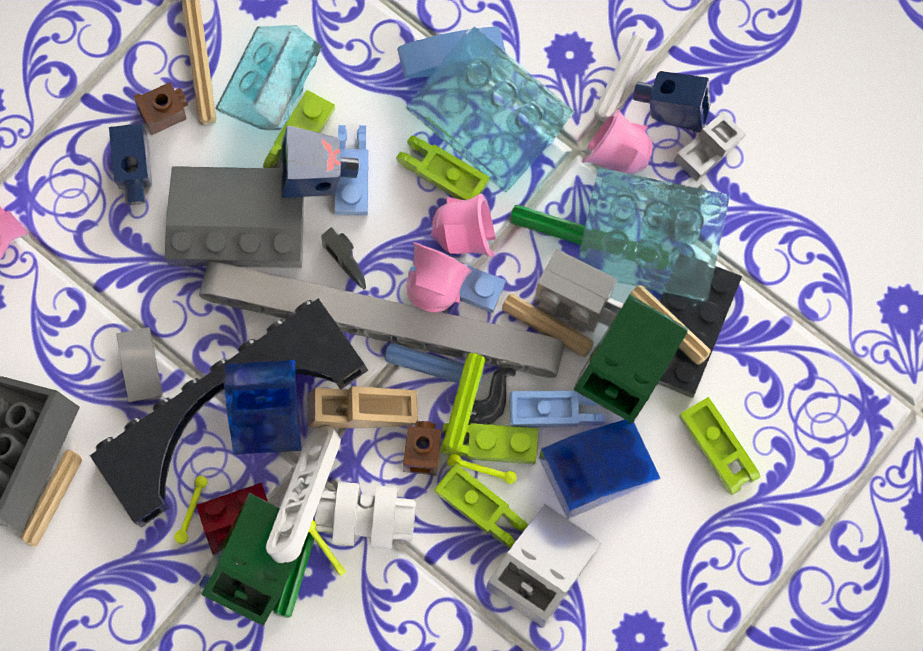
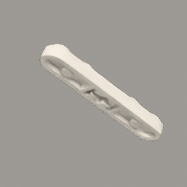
(303, 495)

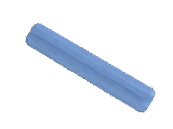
(424, 363)

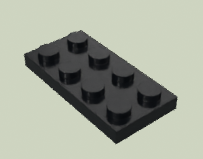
(705, 322)

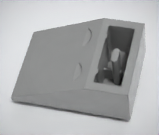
(543, 565)

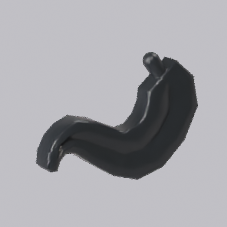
(492, 408)

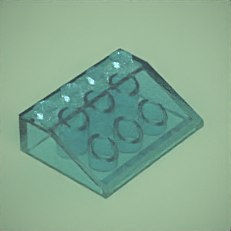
(489, 109)
(654, 233)

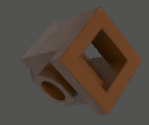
(161, 117)
(422, 460)

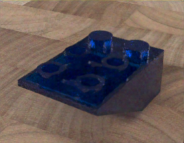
(263, 407)
(597, 466)

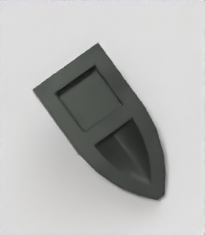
(341, 251)

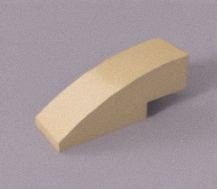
(362, 407)

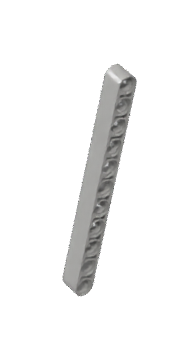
(385, 319)

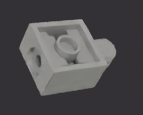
(576, 293)

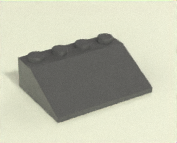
(232, 218)
(31, 436)

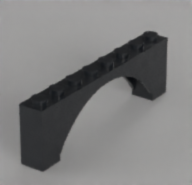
(140, 457)

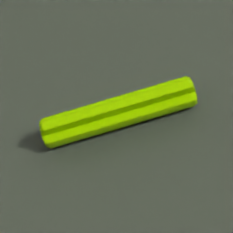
(464, 402)

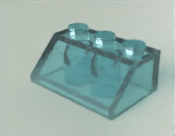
(269, 76)

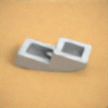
(709, 147)
(139, 364)

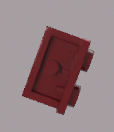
(219, 513)

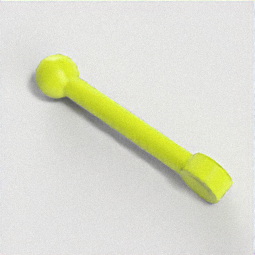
(509, 477)
(181, 535)
(335, 563)

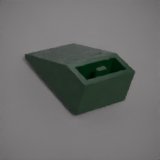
(630, 359)
(242, 570)

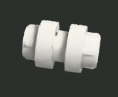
(356, 514)

